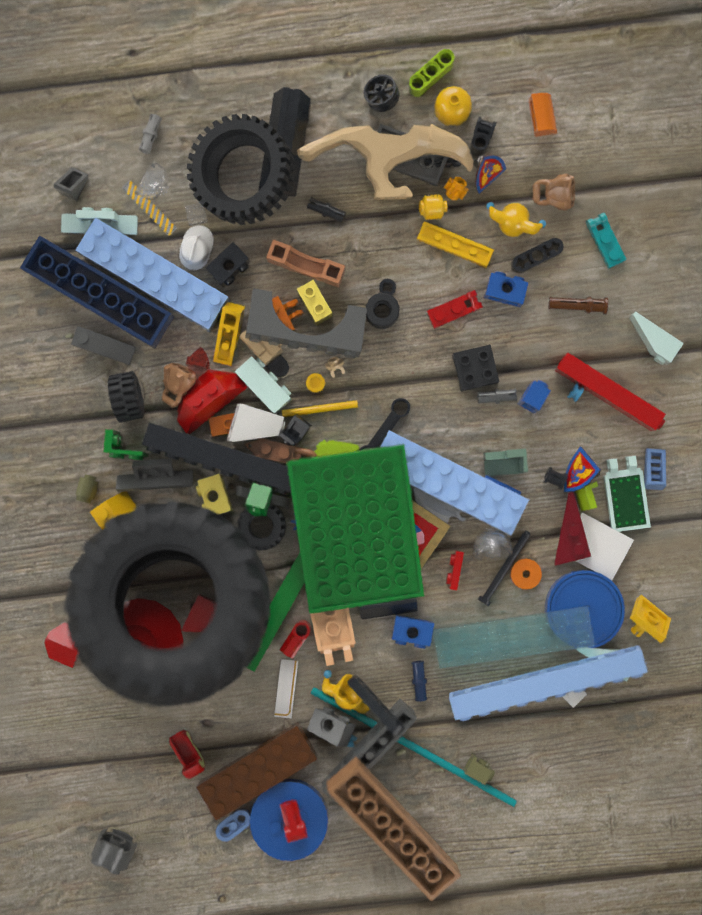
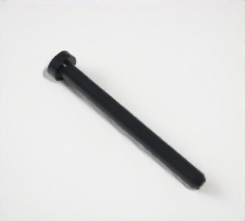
(504, 569)

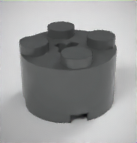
(113, 850)

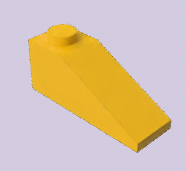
(228, 333)

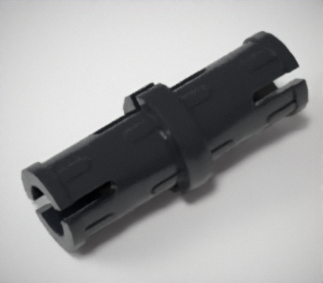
(326, 209)

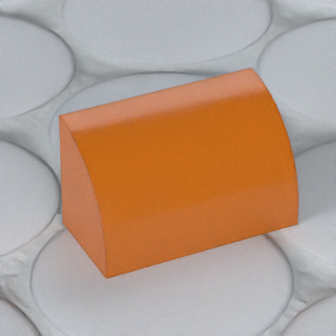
(542, 114)

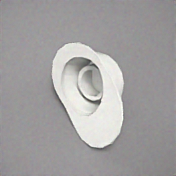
(196, 247)

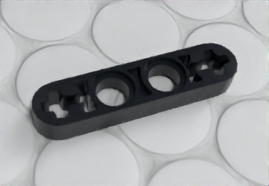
(376, 705)

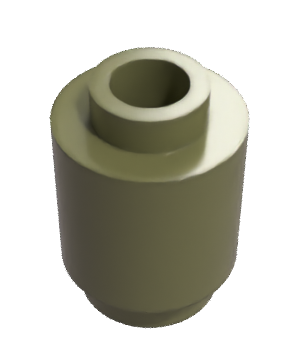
(86, 489)

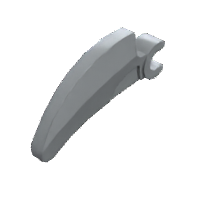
(436, 507)

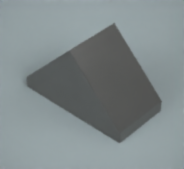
(71, 183)

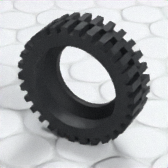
(217, 145)

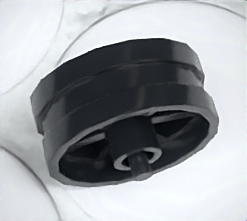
(381, 92)

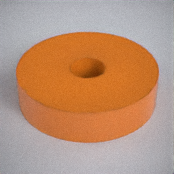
(517, 570)

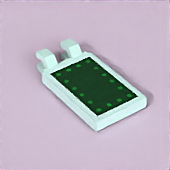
(626, 496)

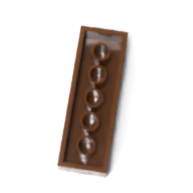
(257, 771)

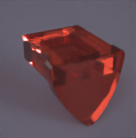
(198, 359)

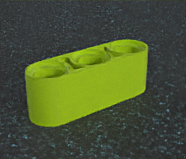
(435, 65)

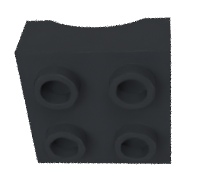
(475, 368)

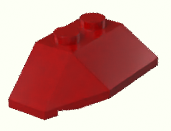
(207, 397)

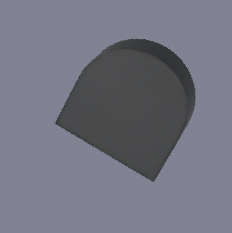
(279, 367)

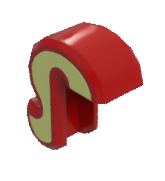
(187, 754)

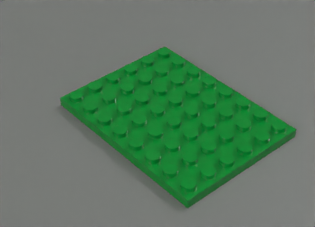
(356, 528)

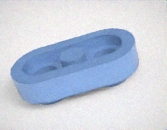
(234, 825)

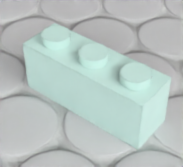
(264, 384)

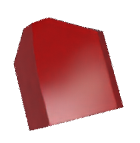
(60, 646)

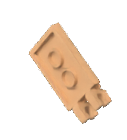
(333, 633)

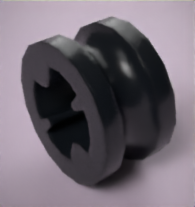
(388, 282)

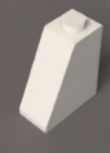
(253, 424)

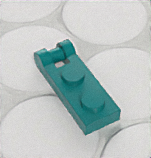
(606, 241)

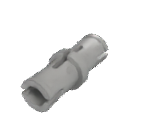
(150, 133)

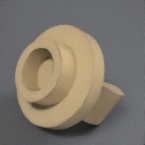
(333, 364)

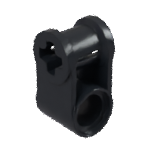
(482, 133)

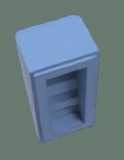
(655, 485)

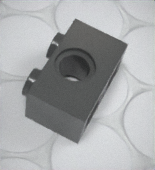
(321, 726)

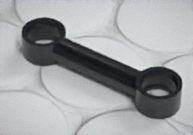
(387, 425)

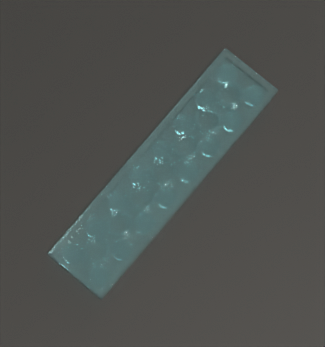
(514, 637)

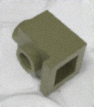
(479, 769)

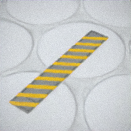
(156, 215)

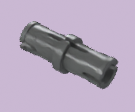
(497, 396)

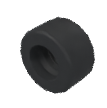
(391, 302)

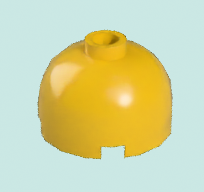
(453, 106)

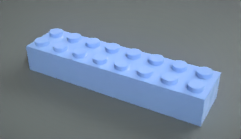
(152, 274)
(460, 486)

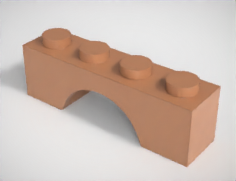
(318, 269)

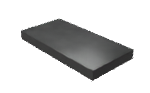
(416, 168)

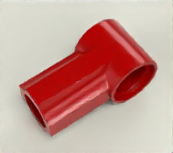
(295, 640)
(294, 825)

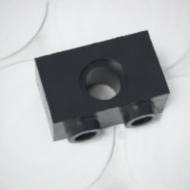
(230, 254)

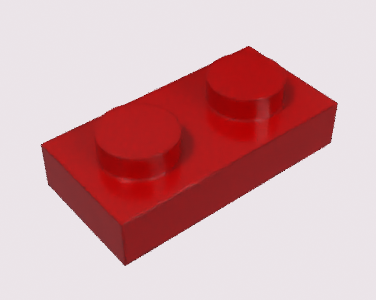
(456, 562)

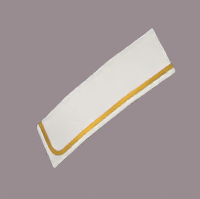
(286, 688)

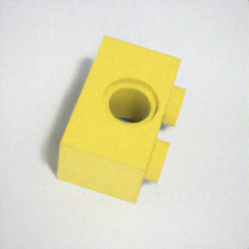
(314, 302)
(214, 483)

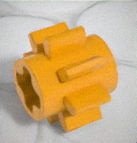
(456, 188)

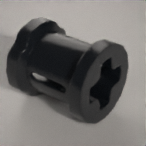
(555, 478)

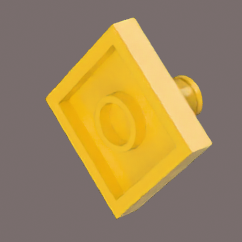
(649, 619)

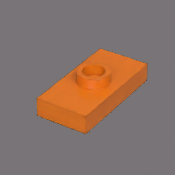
(220, 424)

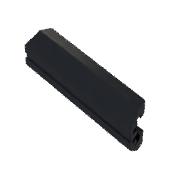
(290, 119)

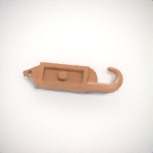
(278, 451)

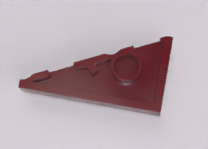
(572, 539)

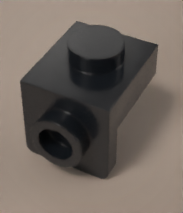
(295, 431)

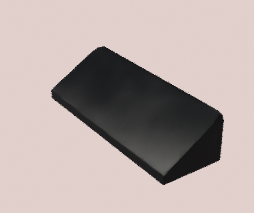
(388, 608)

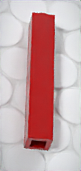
(611, 392)

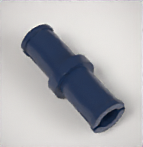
(419, 681)

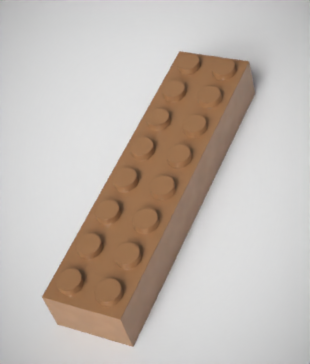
(393, 828)

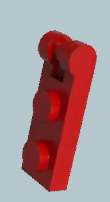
(454, 309)

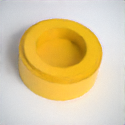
(315, 382)

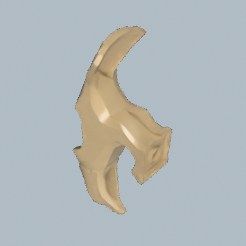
(387, 151)

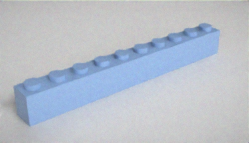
(548, 682)

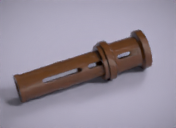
(588, 305)

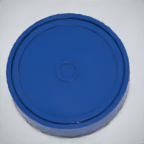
(592, 590)
(268, 822)

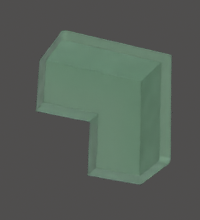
(505, 462)

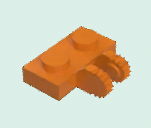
(280, 310)

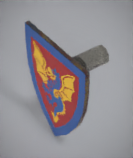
(488, 169)
(580, 471)

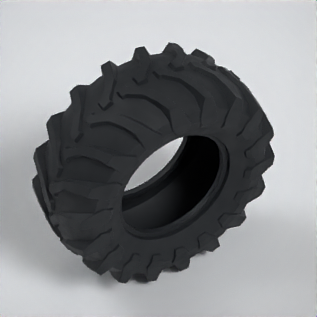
(115, 560)

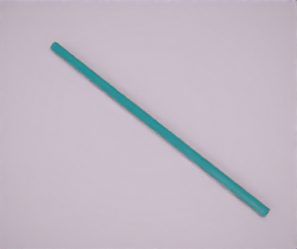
(420, 750)

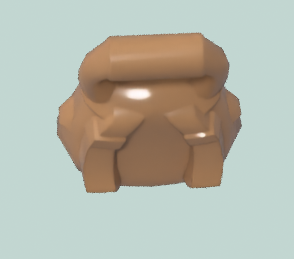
(558, 192)
(178, 381)

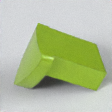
(586, 497)

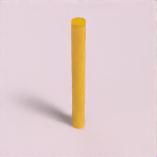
(320, 408)

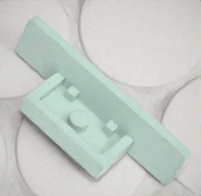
(81, 221)

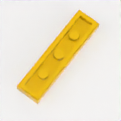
(455, 244)

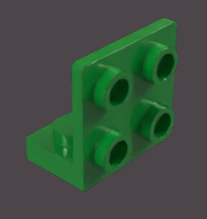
(112, 443)

